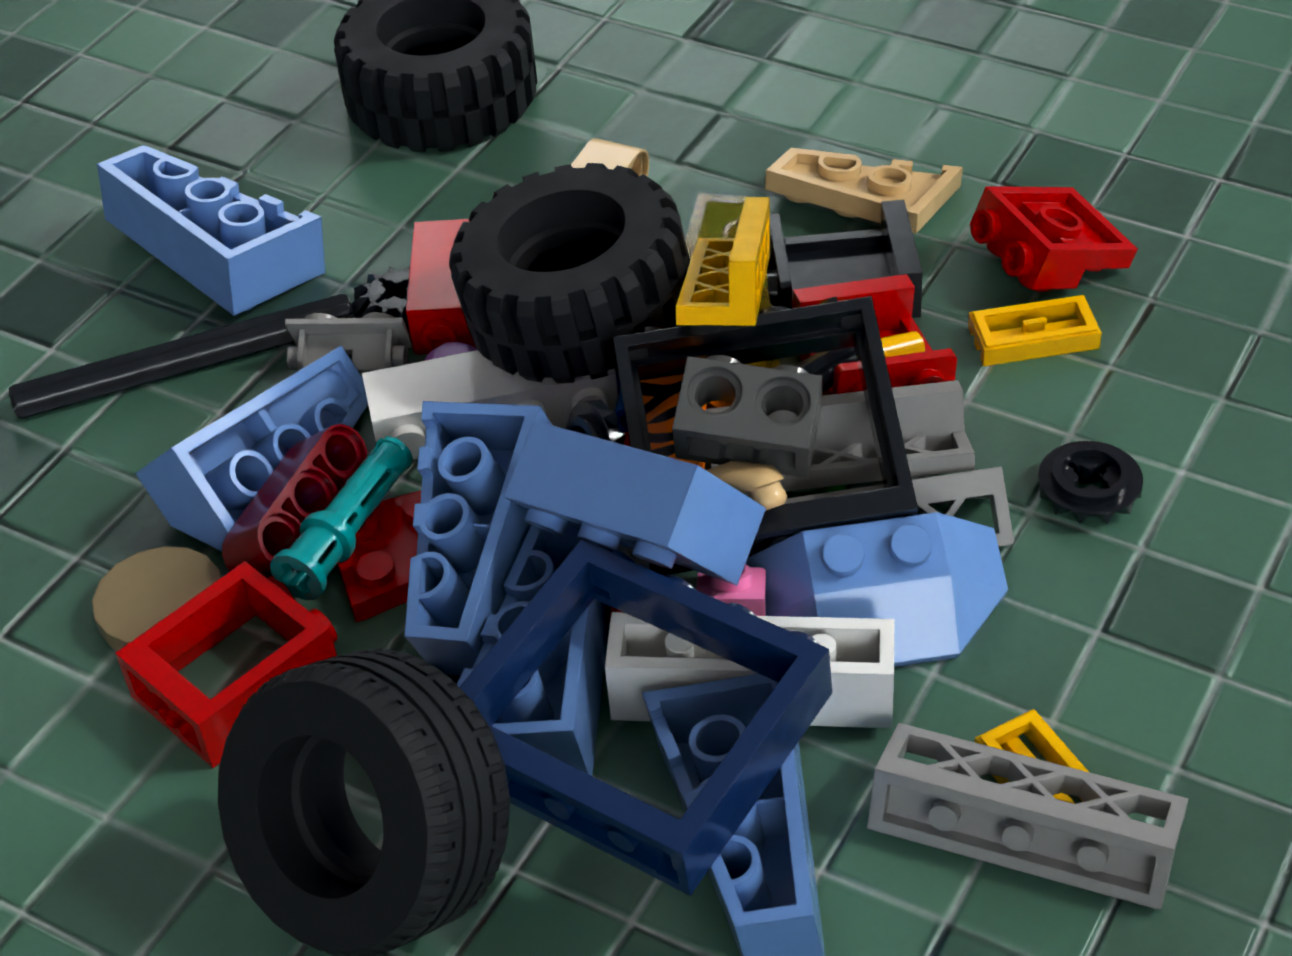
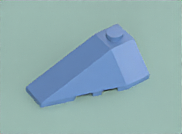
(221, 468)

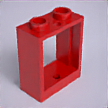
(156, 656)

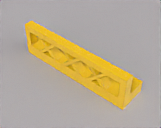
(728, 273)

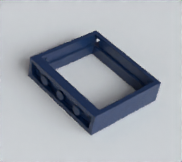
(601, 814)

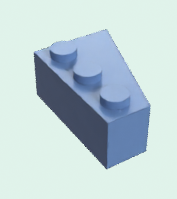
(636, 500)

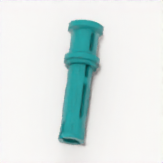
(329, 534)

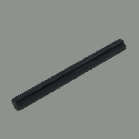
(166, 359)

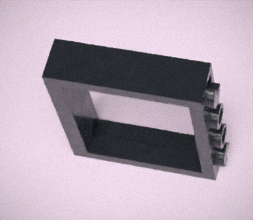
(780, 335)

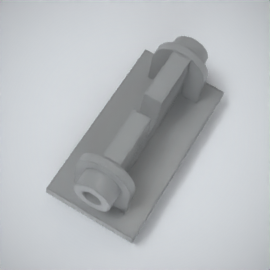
(373, 341)

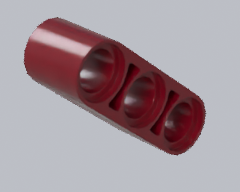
(297, 487)

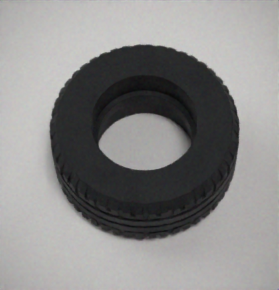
(291, 817)

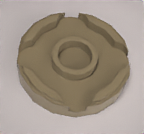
(147, 590)

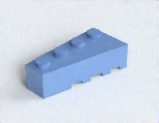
(208, 231)
(464, 526)
(768, 864)

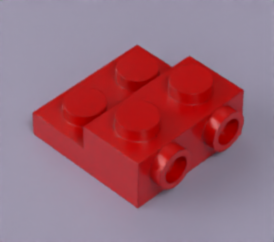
(1048, 235)

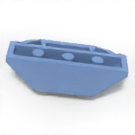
(921, 570)

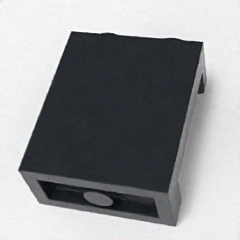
(844, 256)

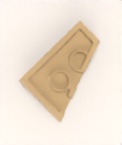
(857, 190)

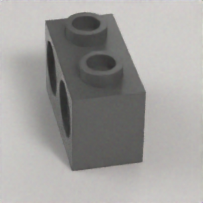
(744, 428)

